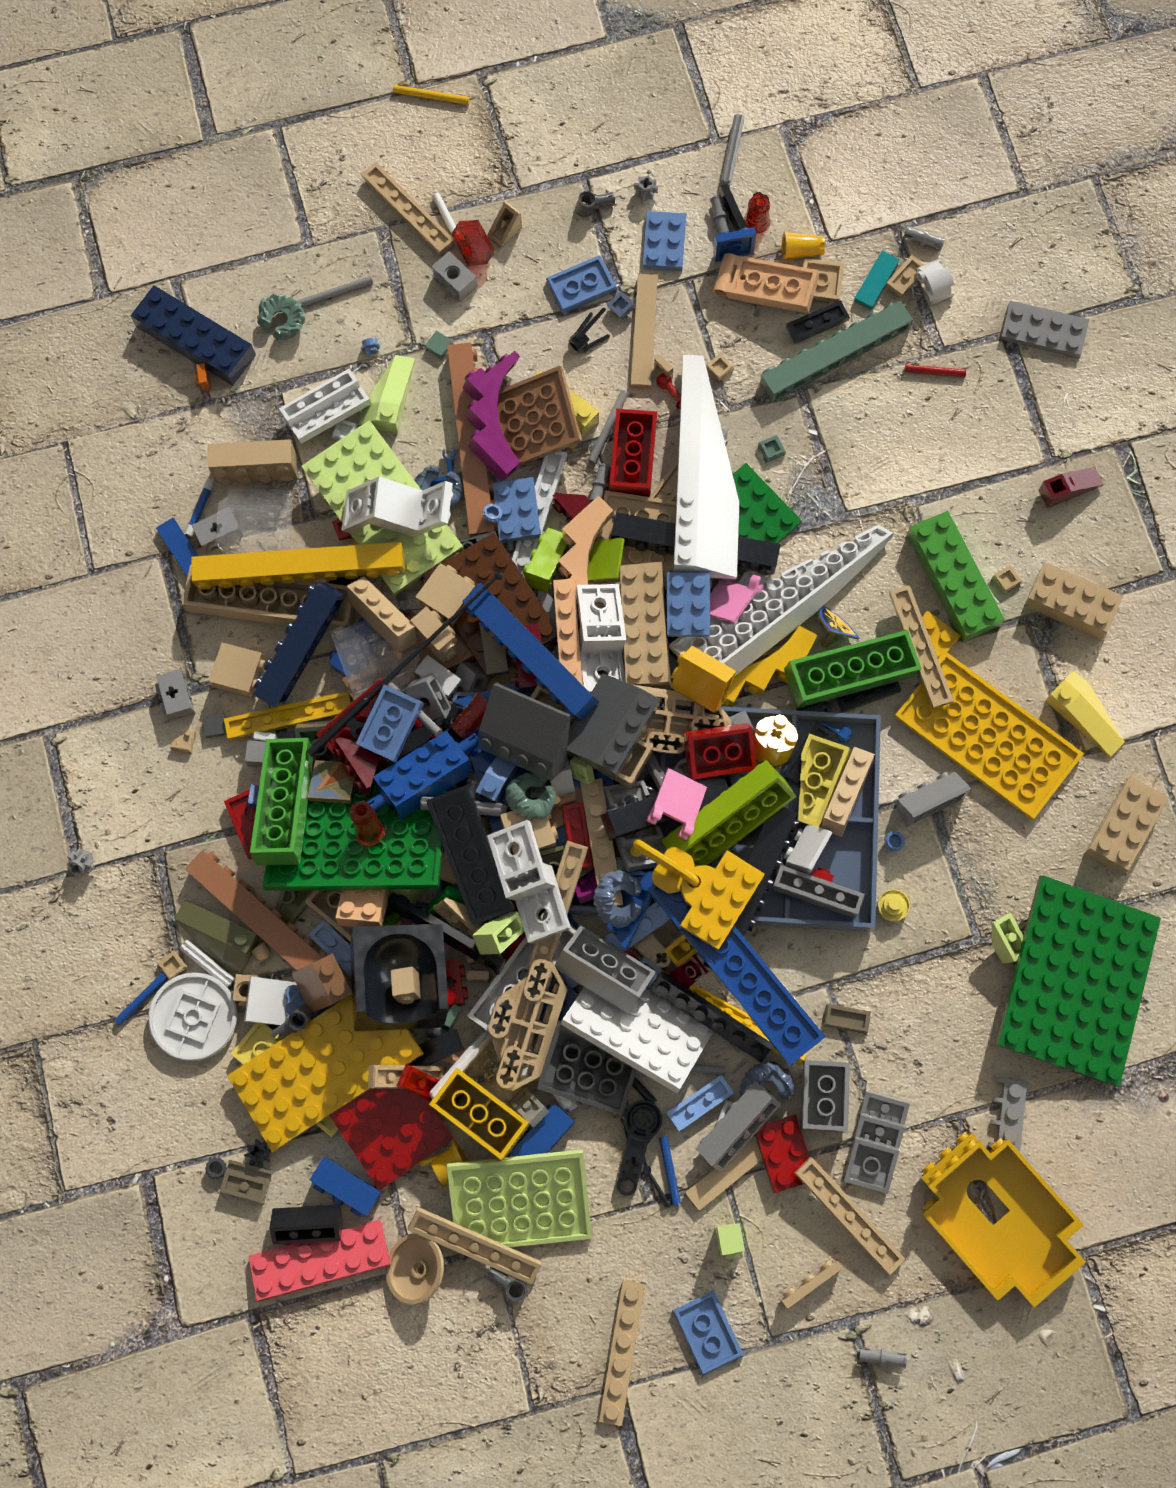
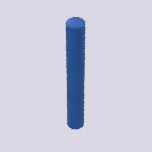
(140, 999)
(669, 1169)

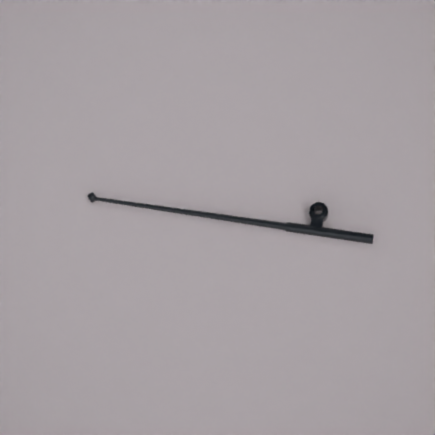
(349, 720)

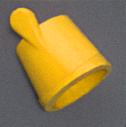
(439, 1162)

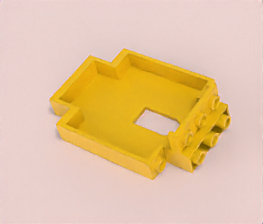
(1027, 1243)

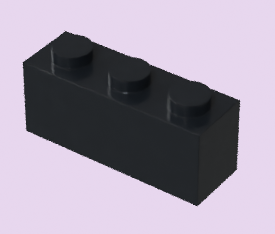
(306, 1224)

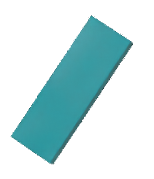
(876, 280)

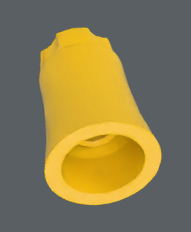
(801, 245)

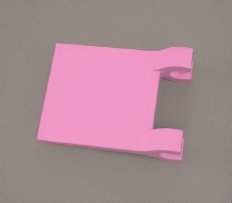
(730, 599)
(678, 799)

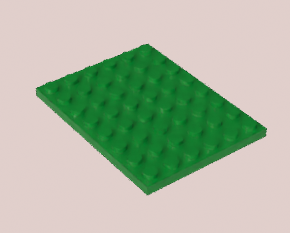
(335, 860)
(1078, 981)

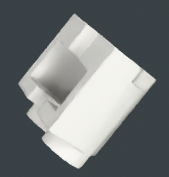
(937, 281)

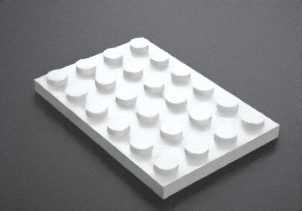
(651, 1039)

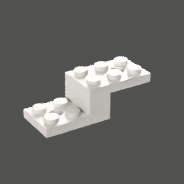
(600, 632)
(529, 881)

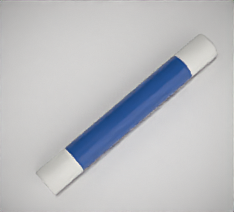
(199, 506)

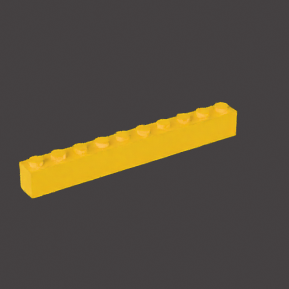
(298, 564)

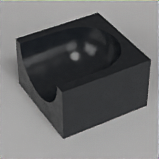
(387, 948)

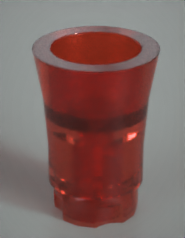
(758, 213)
(470, 717)
(367, 826)

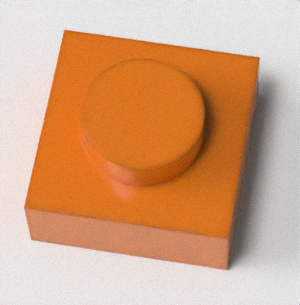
(202, 377)

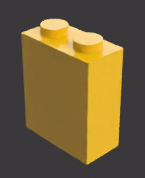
(702, 678)

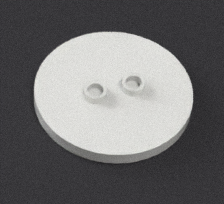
(193, 1017)

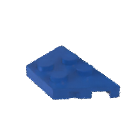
(626, 934)

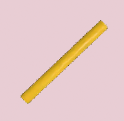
(431, 94)

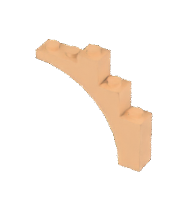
(582, 533)

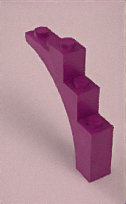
(482, 413)

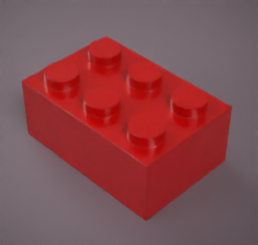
(719, 751)

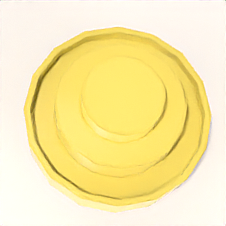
(893, 905)

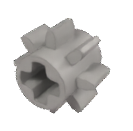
(646, 188)
(80, 862)

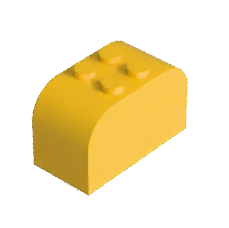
(479, 1114)

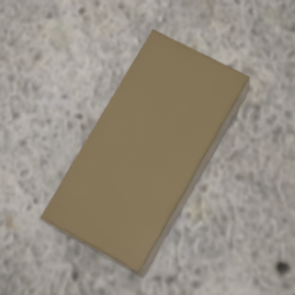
(847, 1018)

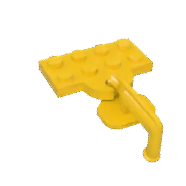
(718, 898)

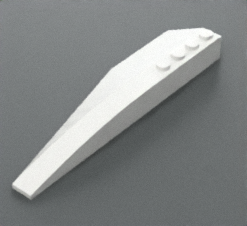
(705, 484)
(785, 603)

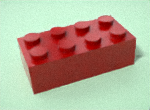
(633, 452)

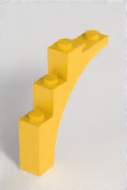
(759, 675)

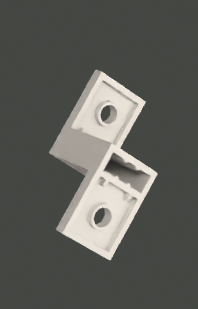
(397, 506)

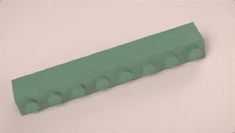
(835, 351)

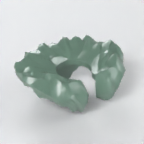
(287, 305)
(530, 808)

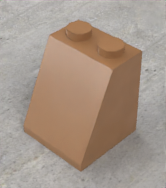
(322, 983)

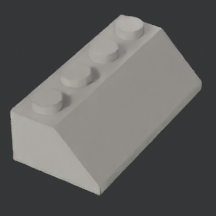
(604, 969)

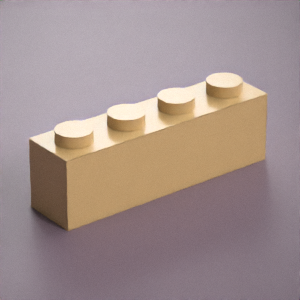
(381, 614)
(847, 791)

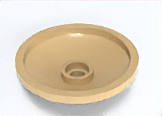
(406, 1272)

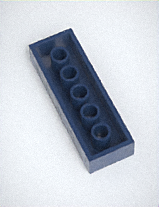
(193, 335)
(299, 644)

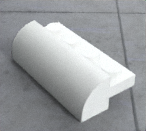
(325, 406)

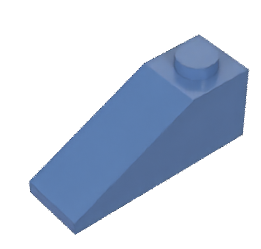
(496, 780)

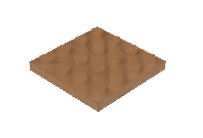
(538, 416)

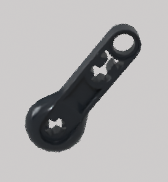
(638, 1138)

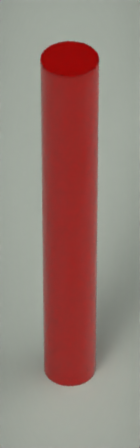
(935, 370)

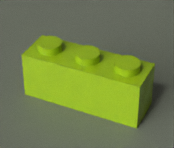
(544, 560)

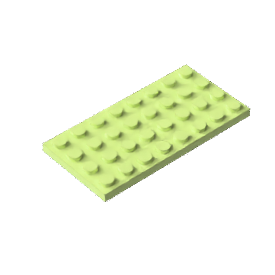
(359, 459)

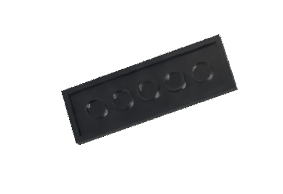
(469, 854)

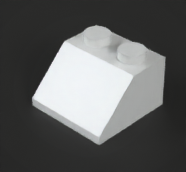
(807, 849)

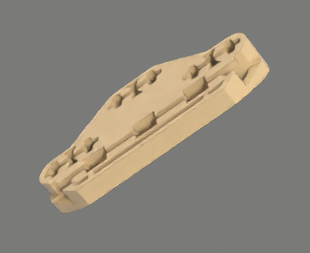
(673, 722)
(522, 1022)

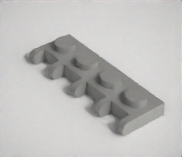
(1011, 1111)

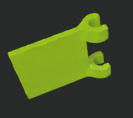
(605, 560)

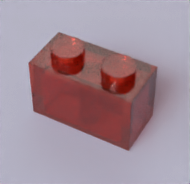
(473, 242)

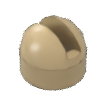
(261, 952)

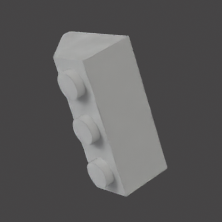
(931, 797)

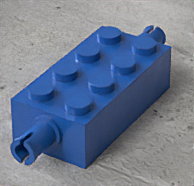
(423, 774)

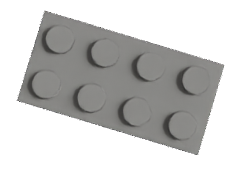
(1044, 329)

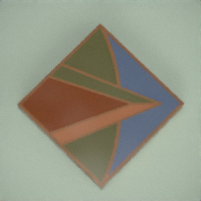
(330, 783)

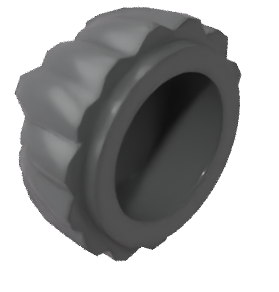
(215, 1168)

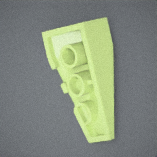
(389, 396)

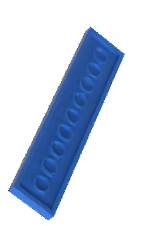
(750, 984)

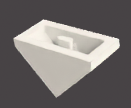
(563, 781)

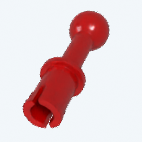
(665, 382)

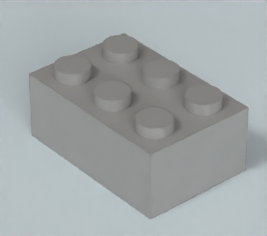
(825, 1096)

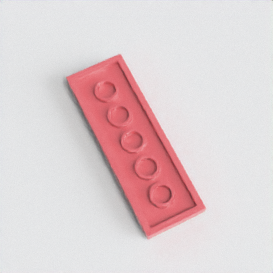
(319, 1263)

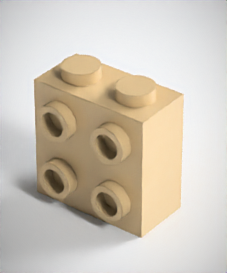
(445, 592)
(445, 644)
(237, 669)
(544, 833)

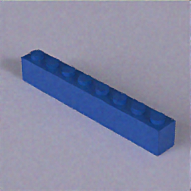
(531, 653)

